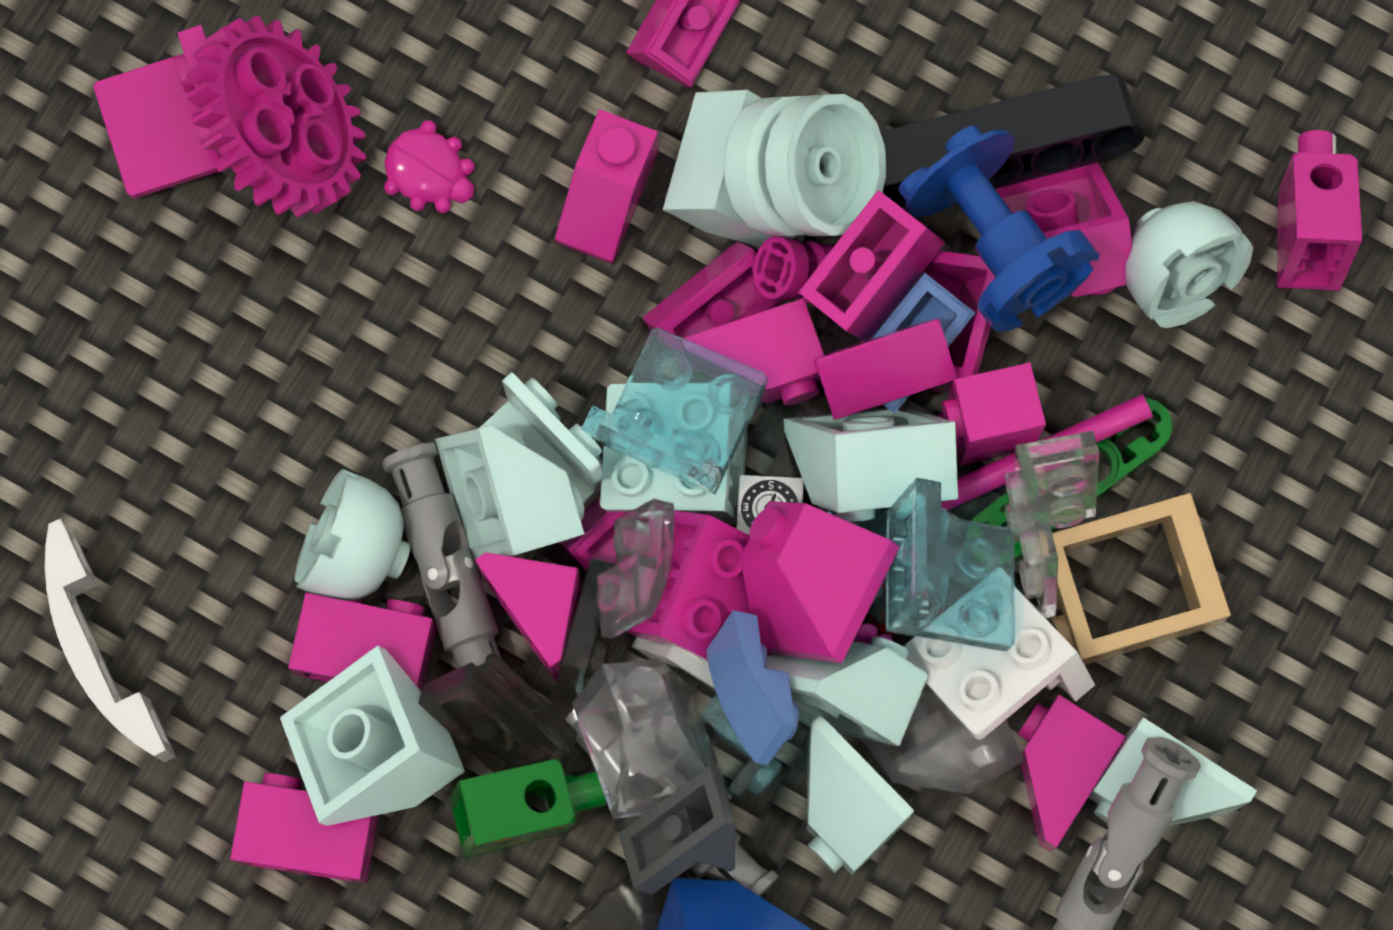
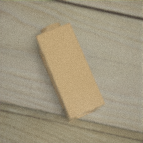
(1192, 562)

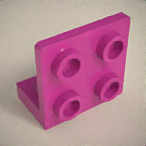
(152, 122)
(701, 584)

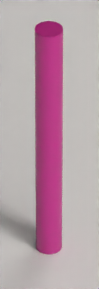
(1103, 425)

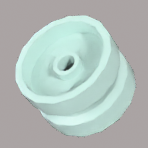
(803, 164)

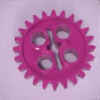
(276, 116)

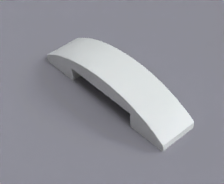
(66, 577)

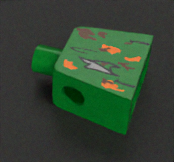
(493, 809)

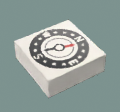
(758, 490)

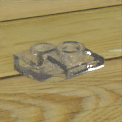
(644, 556)

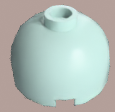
(1182, 258)
(353, 541)

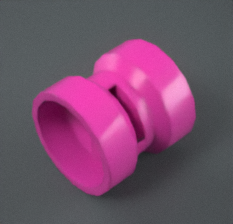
(785, 266)

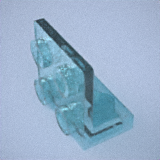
(681, 410)
(949, 573)

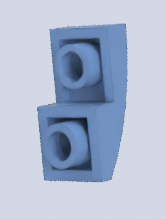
(750, 694)

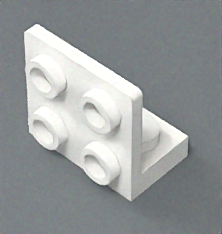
(991, 684)

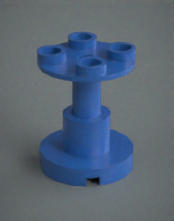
(1025, 263)

